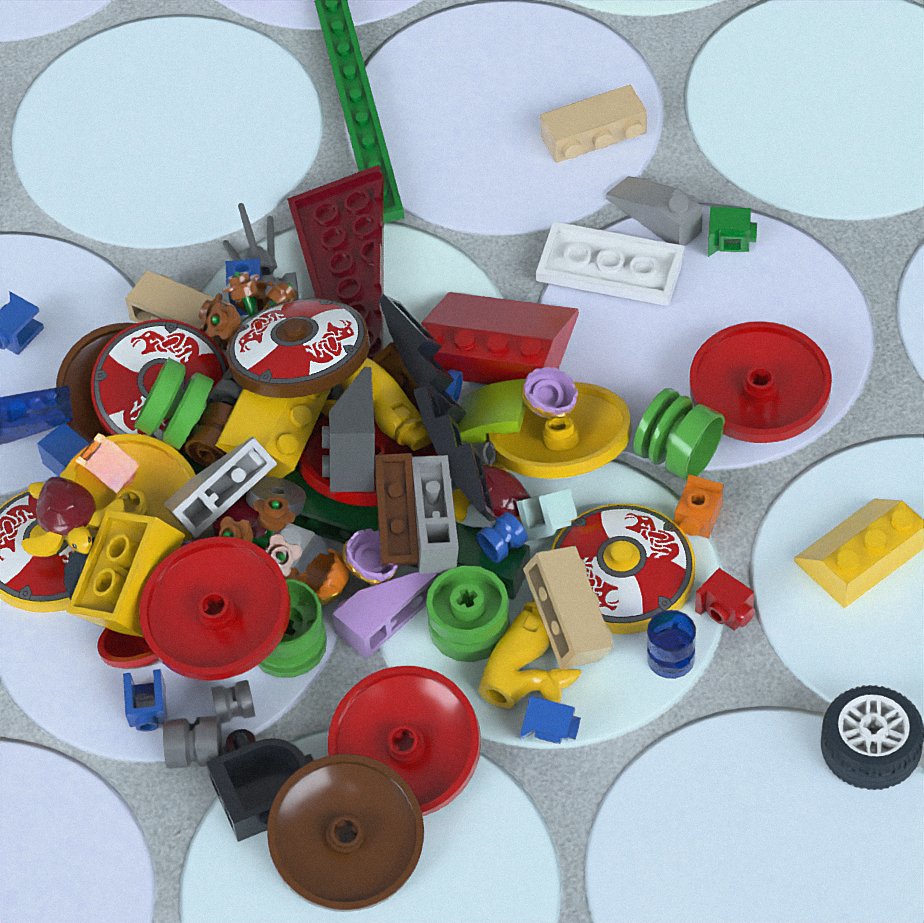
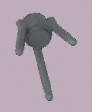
(267, 258)

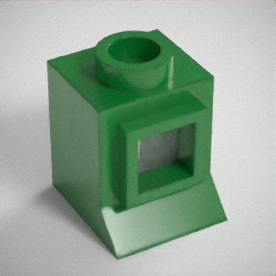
(730, 229)

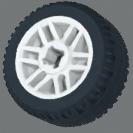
(872, 737)

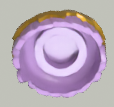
(549, 393)
(362, 558)

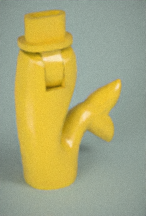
(391, 407)
(520, 645)

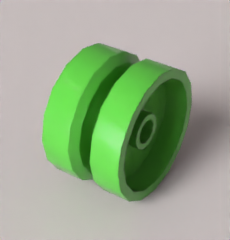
(176, 404)
(467, 612)

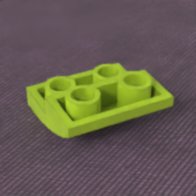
(492, 410)

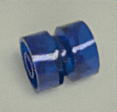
(671, 644)

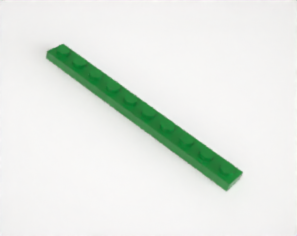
(357, 98)

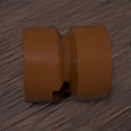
(204, 437)

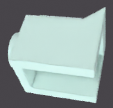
(546, 513)

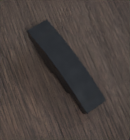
(417, 353)
(464, 460)

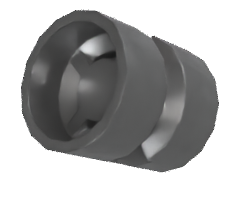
(191, 741)

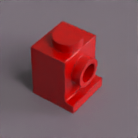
(725, 600)

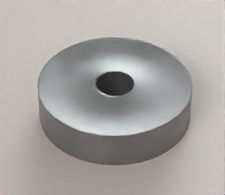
(277, 487)

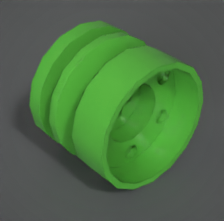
(678, 434)
(304, 638)

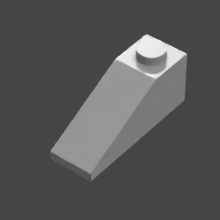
(659, 208)
(219, 486)
(434, 514)

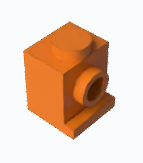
(699, 506)

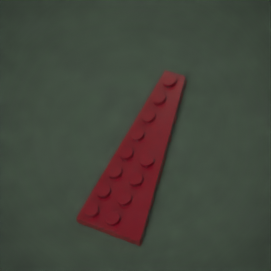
(344, 244)

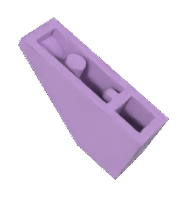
(381, 610)

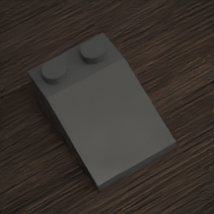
(351, 438)

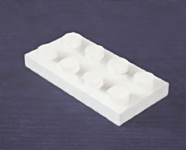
(610, 263)

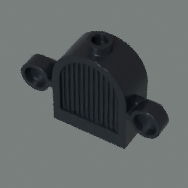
(251, 778)

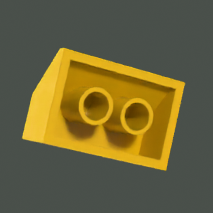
(276, 423)
(864, 549)
(118, 568)

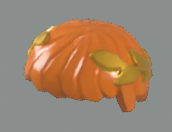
(327, 576)

